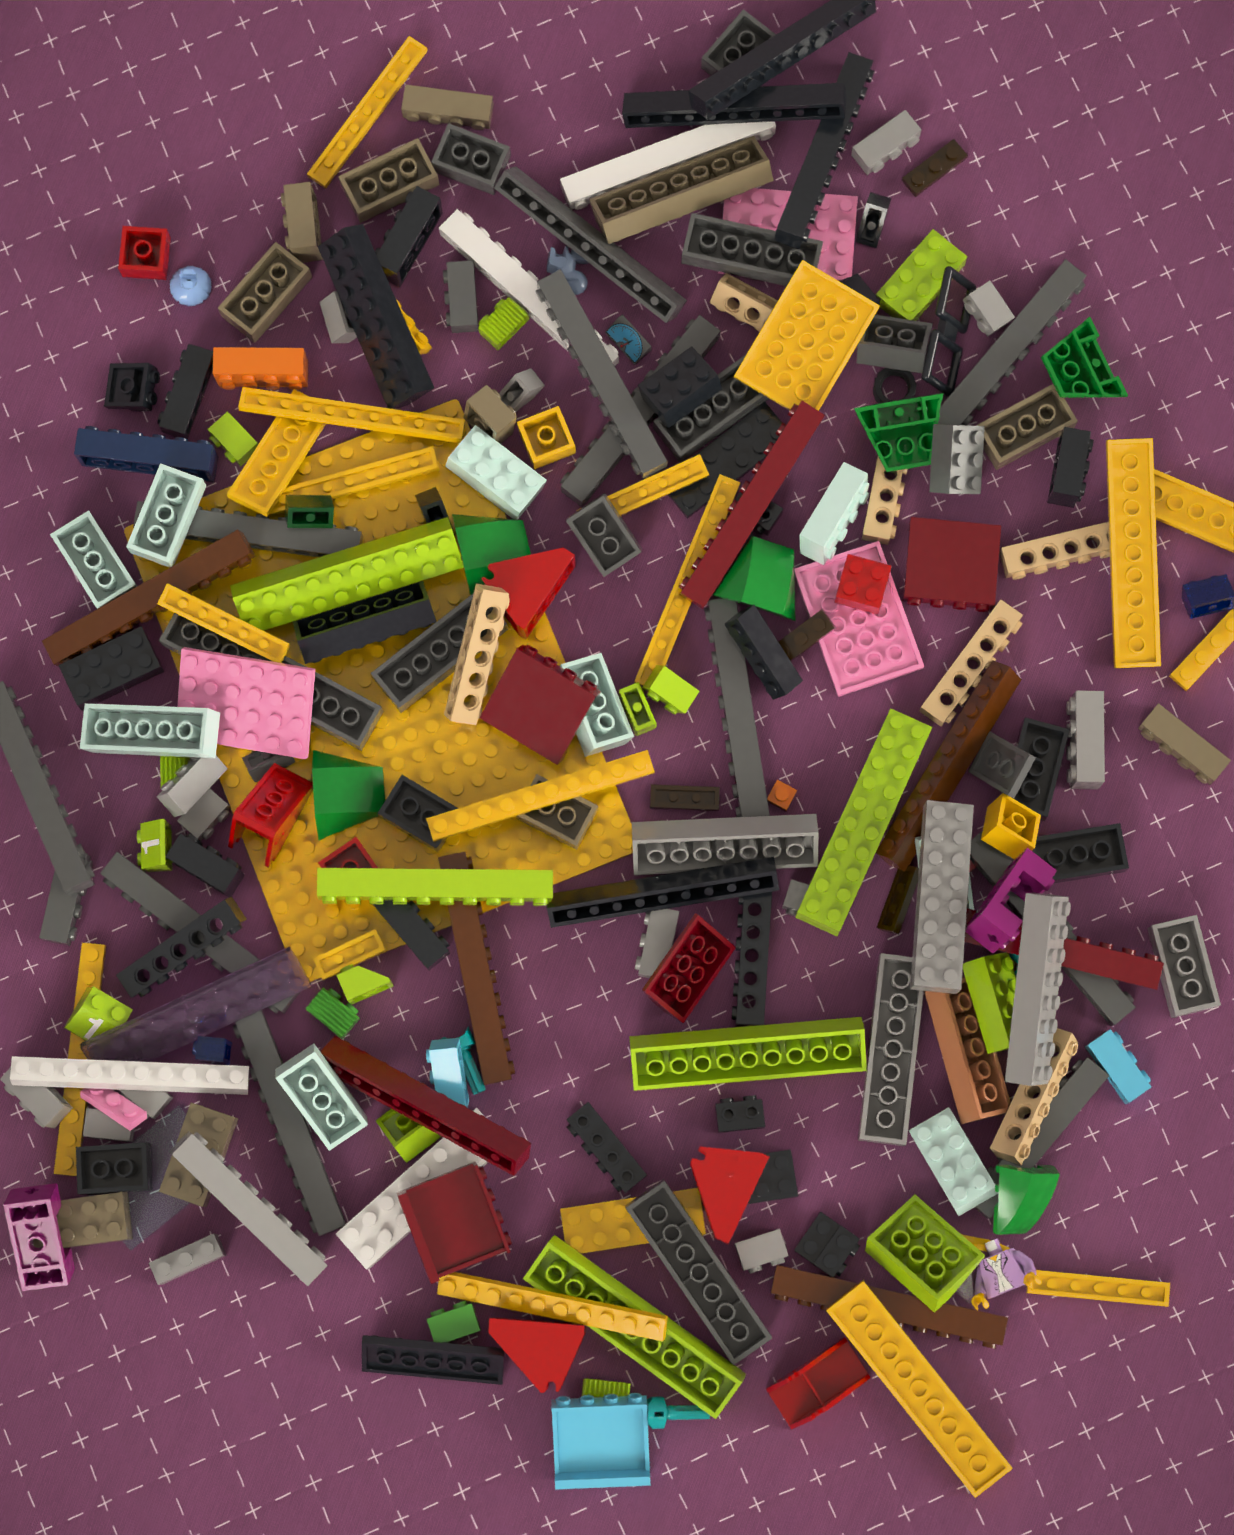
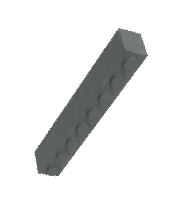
(1064, 1107)

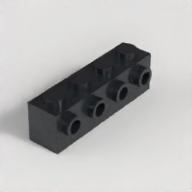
(187, 391)
(763, 652)
(415, 932)
(606, 1147)

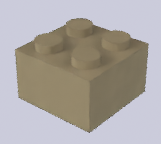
(490, 414)

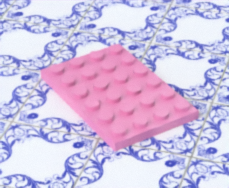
(833, 224)
(864, 645)
(259, 701)

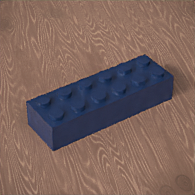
(143, 453)

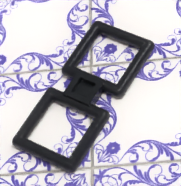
(947, 332)

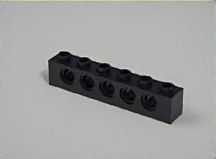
(133, 977)
(755, 1015)

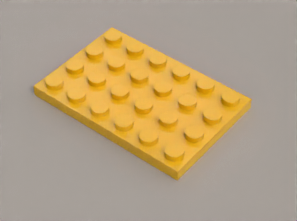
(806, 339)

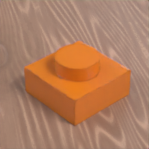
(781, 795)

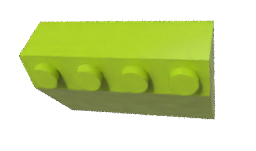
(923, 1252)

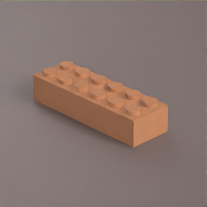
(972, 1072)

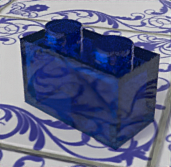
(1208, 596)
(212, 1050)

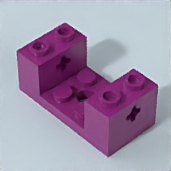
(995, 924)
(30, 1216)

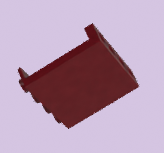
(952, 564)
(539, 703)
(454, 1221)

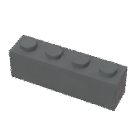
(62, 912)

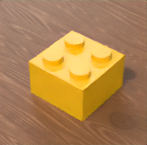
(546, 437)
(1010, 826)

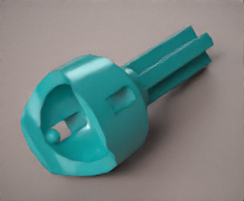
(471, 1071)
(671, 1412)

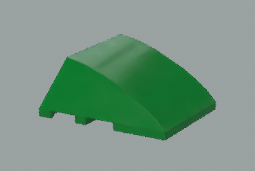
(1080, 367)
(902, 430)
(487, 542)
(762, 578)
(344, 792)
(1022, 1197)

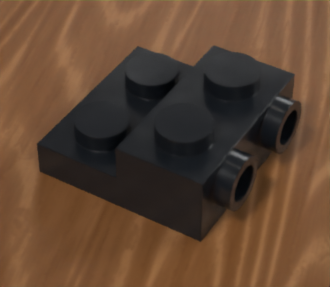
(131, 386)
(827, 1245)

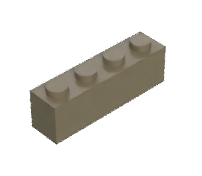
(447, 107)
(1183, 744)

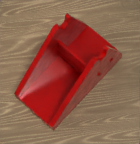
(531, 585)
(271, 809)
(725, 1185)
(539, 1347)
(818, 1384)

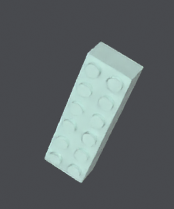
(150, 730)

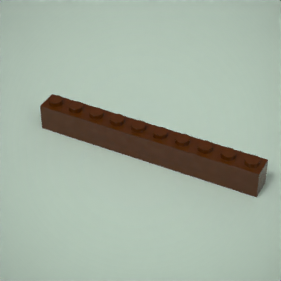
(141, 602)
(950, 761)
(478, 982)
(904, 1308)

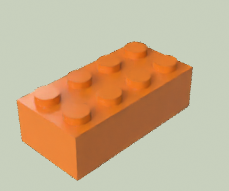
(260, 367)

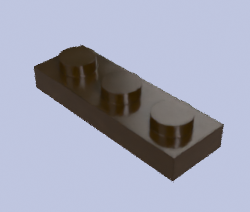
(934, 168)
(807, 635)
(684, 797)
(898, 900)

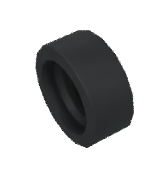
(887, 372)

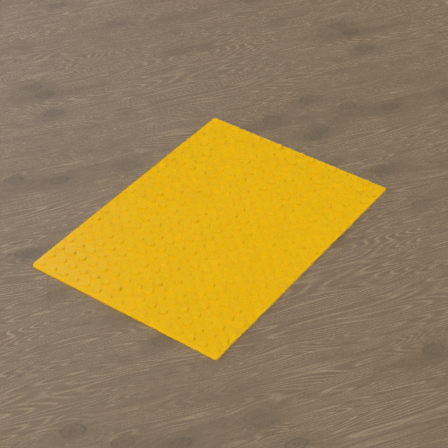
(443, 756)

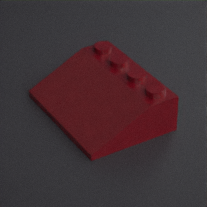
(688, 969)

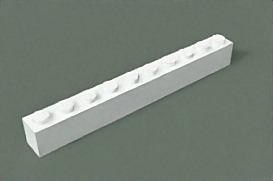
(655, 158)
(504, 272)
(129, 1075)

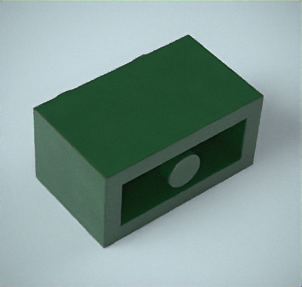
(309, 511)

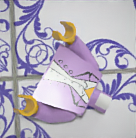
(1002, 1273)

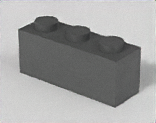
(461, 296)

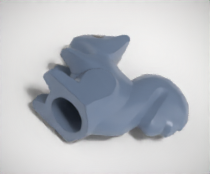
(567, 263)

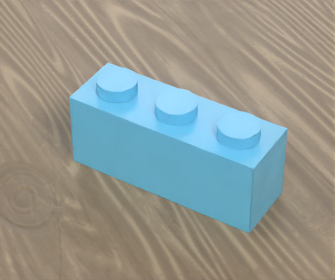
(1119, 1065)
(448, 1069)

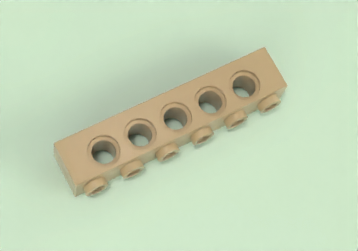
(748, 297)
(874, 530)
(1015, 568)
(1001, 614)
(466, 665)
(1023, 1103)

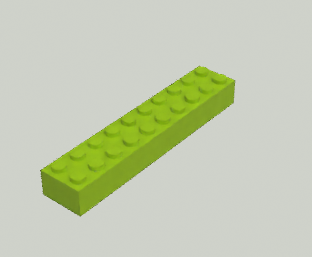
(348, 575)
(863, 822)
(434, 885)
(748, 1053)
(678, 1360)

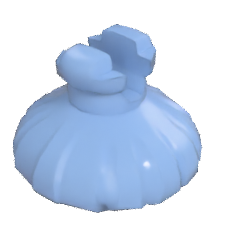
(190, 285)

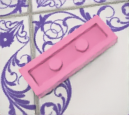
(115, 1106)

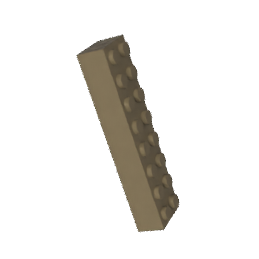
(681, 189)

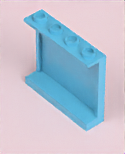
(600, 1441)

